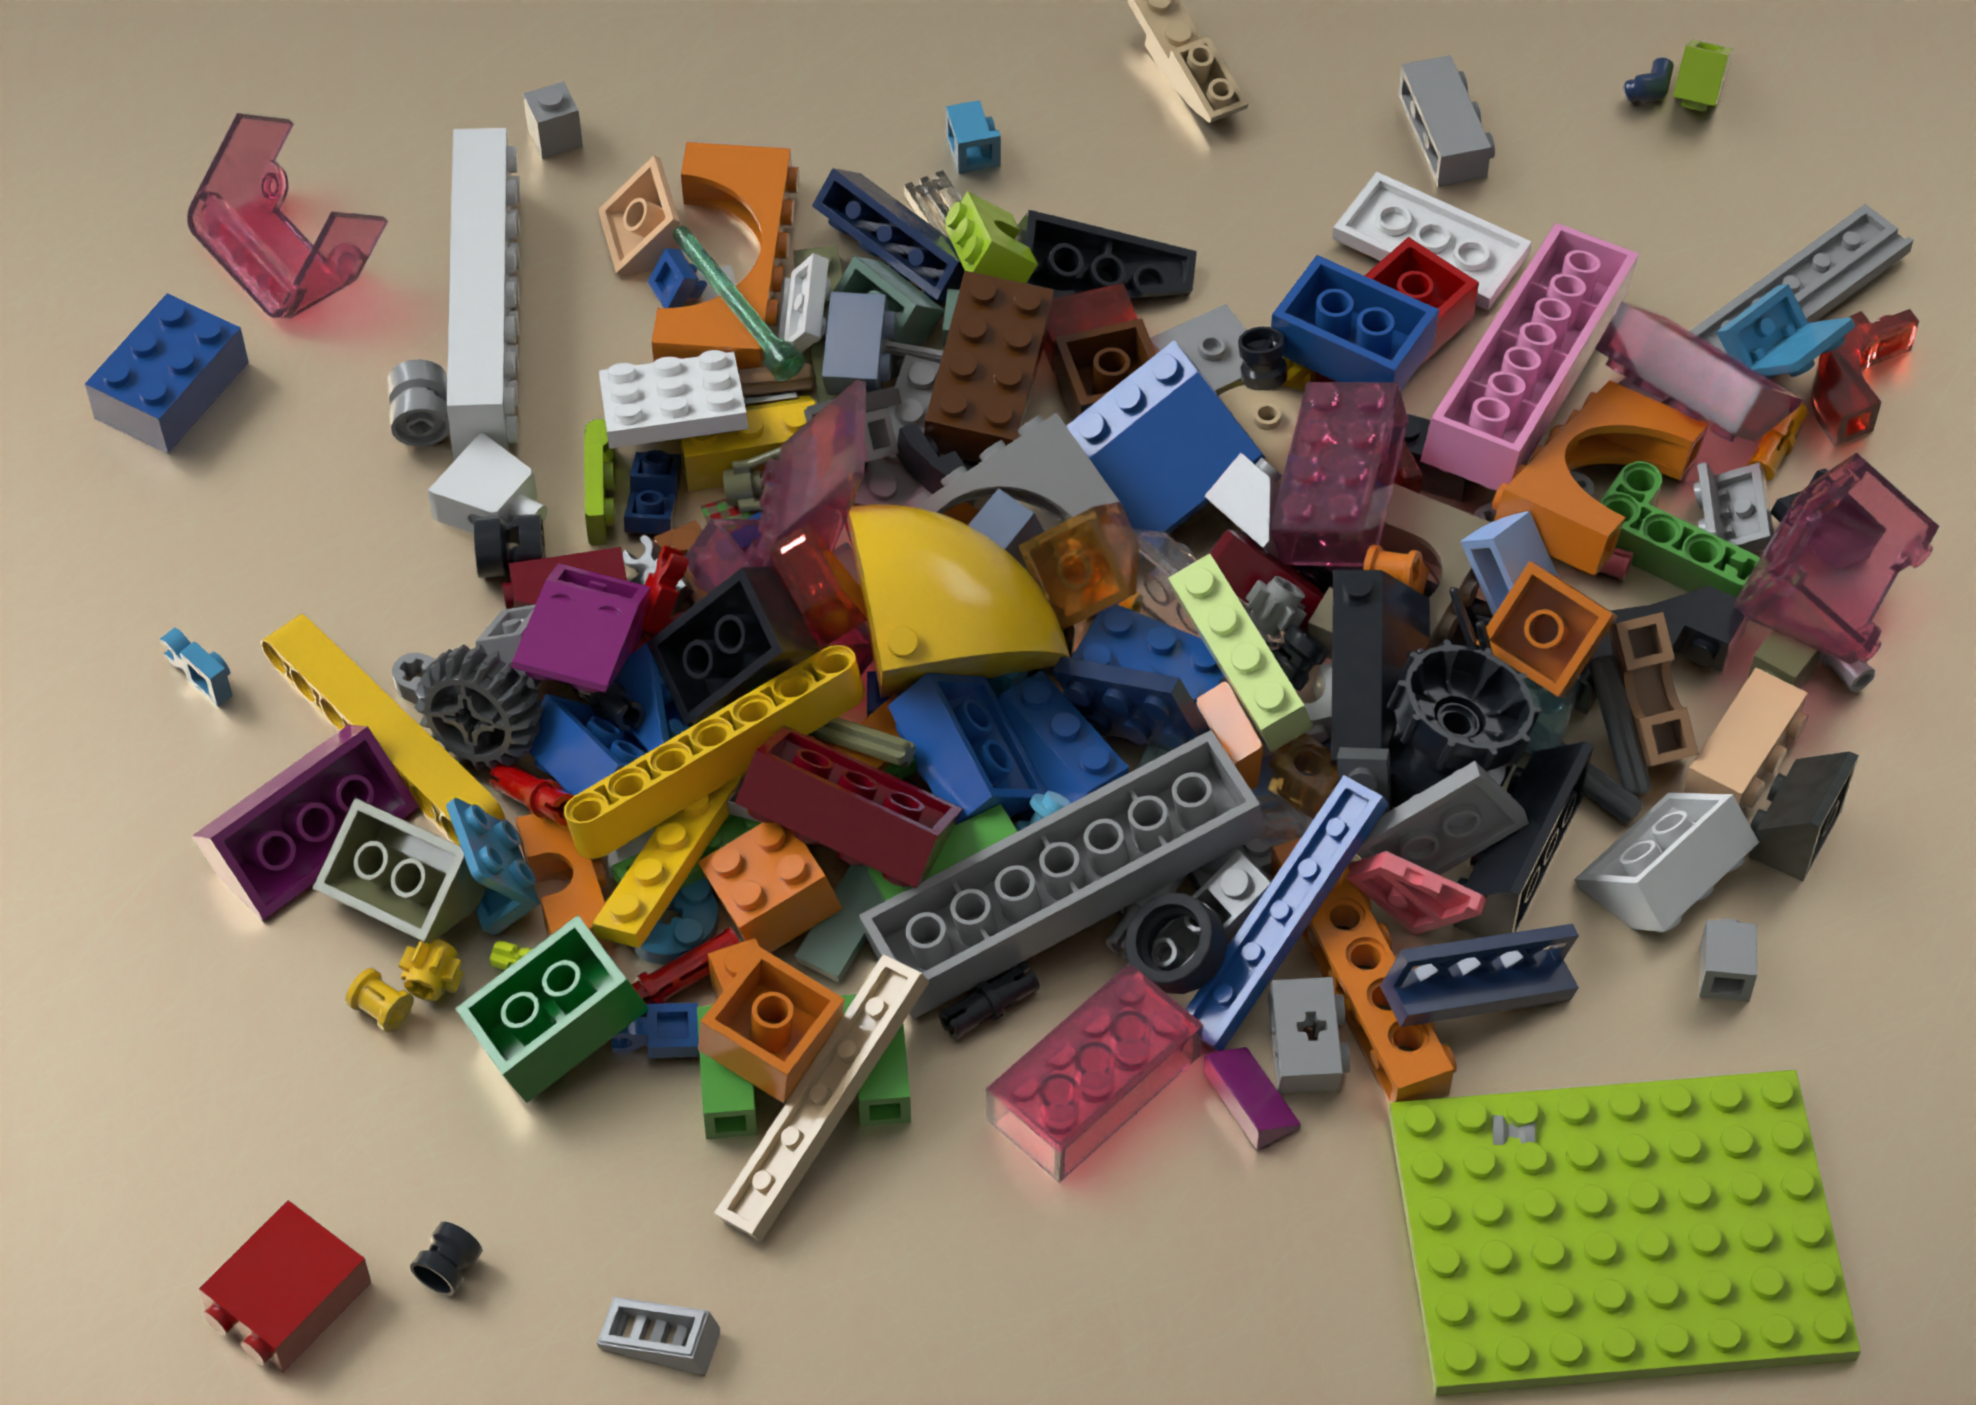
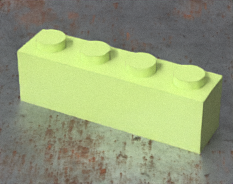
(1241, 653)

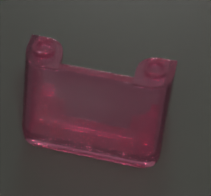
(1837, 561)

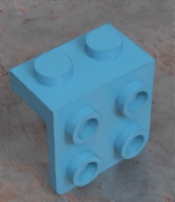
(1777, 338)
(495, 862)

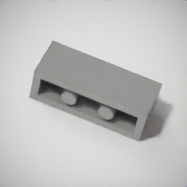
(1445, 120)

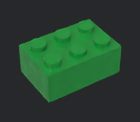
(552, 1009)

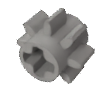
(1276, 605)

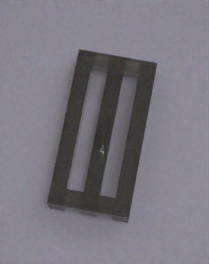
(930, 188)

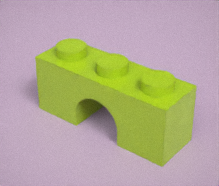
(986, 240)

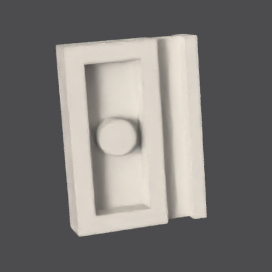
(803, 303)

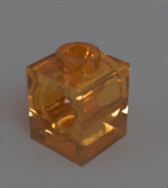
(1303, 791)

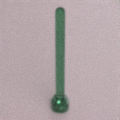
(780, 356)

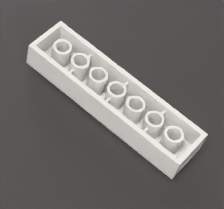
(483, 289)

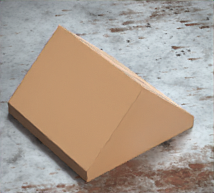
(640, 220)

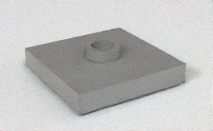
(1211, 345)

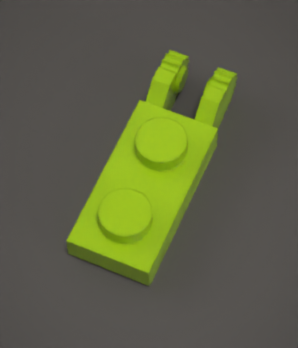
(598, 477)

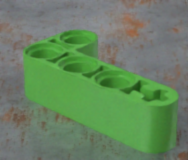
(1669, 544)

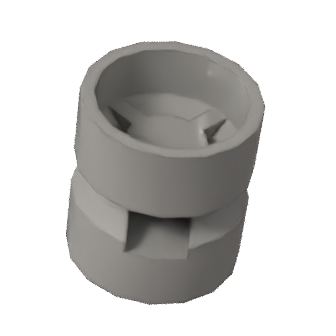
(418, 403)

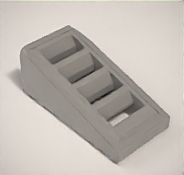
(690, 1347)

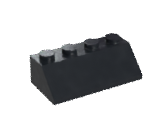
(1514, 867)

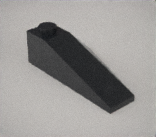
(1087, 257)
(1373, 633)

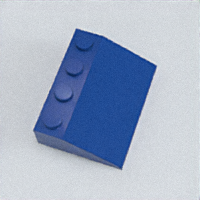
(1162, 440)

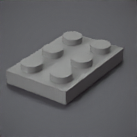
(1447, 821)

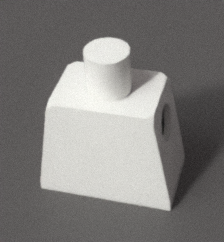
(484, 484)

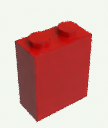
(284, 1287)

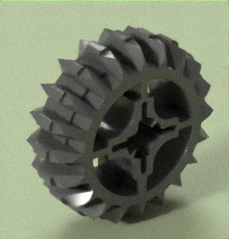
(488, 699)

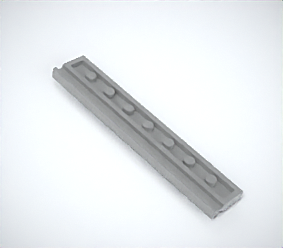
(1818, 276)

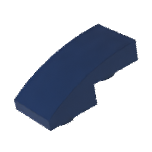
(653, 492)

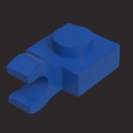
(667, 1030)

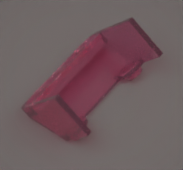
(246, 232)

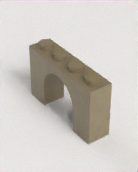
(1436, 532)

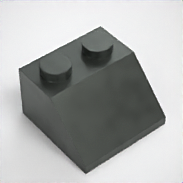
(1802, 812)

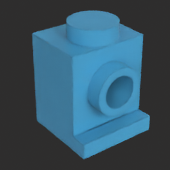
(972, 137)

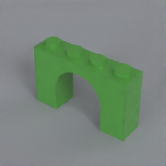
(730, 1099)

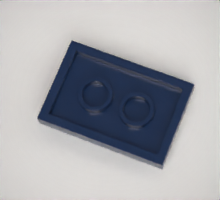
(1131, 702)

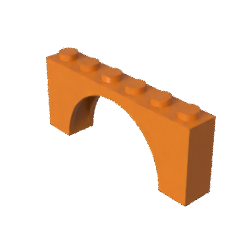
(755, 191)
(1609, 429)

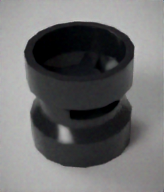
(1262, 366)
(1299, 655)
(448, 1255)

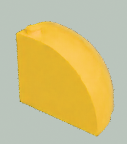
(946, 599)

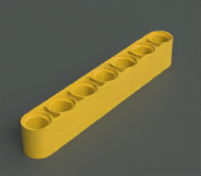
(351, 697)
(711, 752)

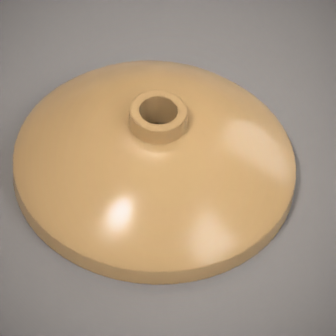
(1253, 410)

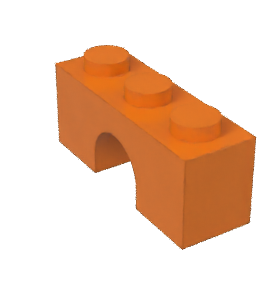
(551, 856)

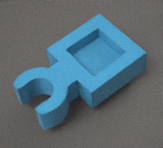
(202, 669)

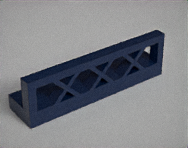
(1492, 977)

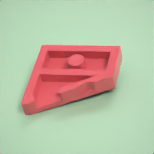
(1414, 894)

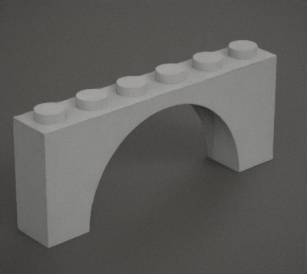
(1037, 468)

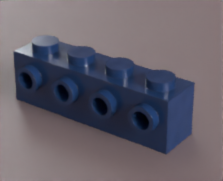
(891, 232)

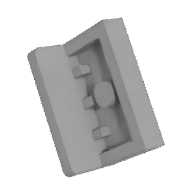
(1735, 505)

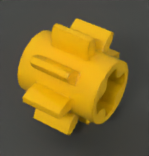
(431, 969)

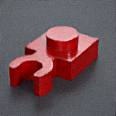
(663, 593)

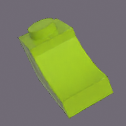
(1702, 74)

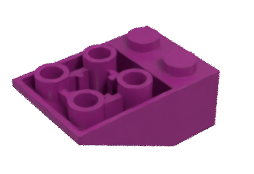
(582, 628)

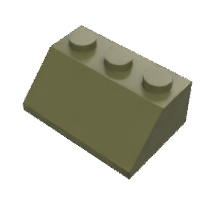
(399, 873)

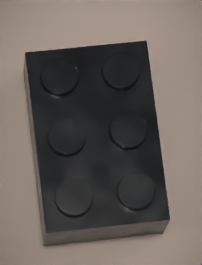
(731, 642)

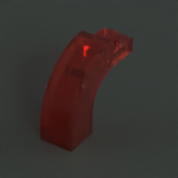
(1839, 392)

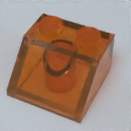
(1085, 563)

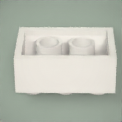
(1669, 859)

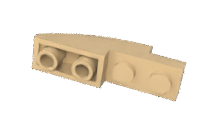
(1188, 59)

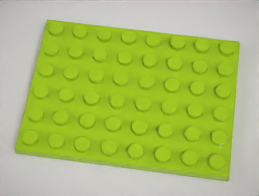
(1626, 1239)

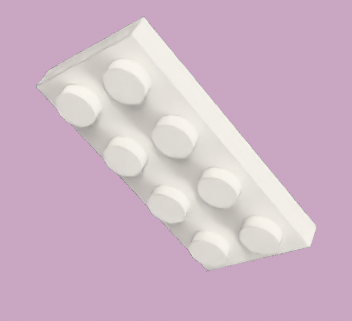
(1392, 211)

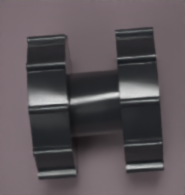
(1453, 711)

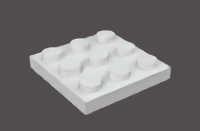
(672, 399)

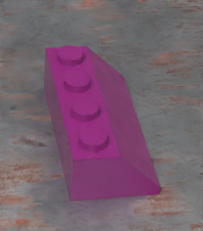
(284, 830)

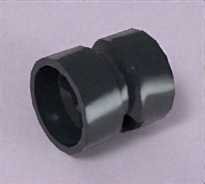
(493, 539)

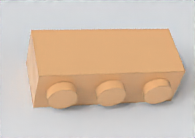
(1749, 740)

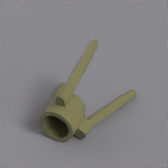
(743, 483)

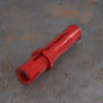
(539, 795)
(681, 971)

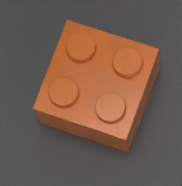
(1548, 629)
(770, 885)
(770, 1024)

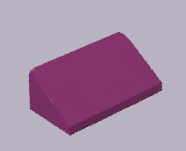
(1250, 1096)

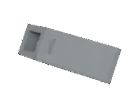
(1229, 894)

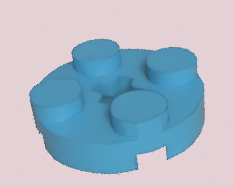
(694, 927)

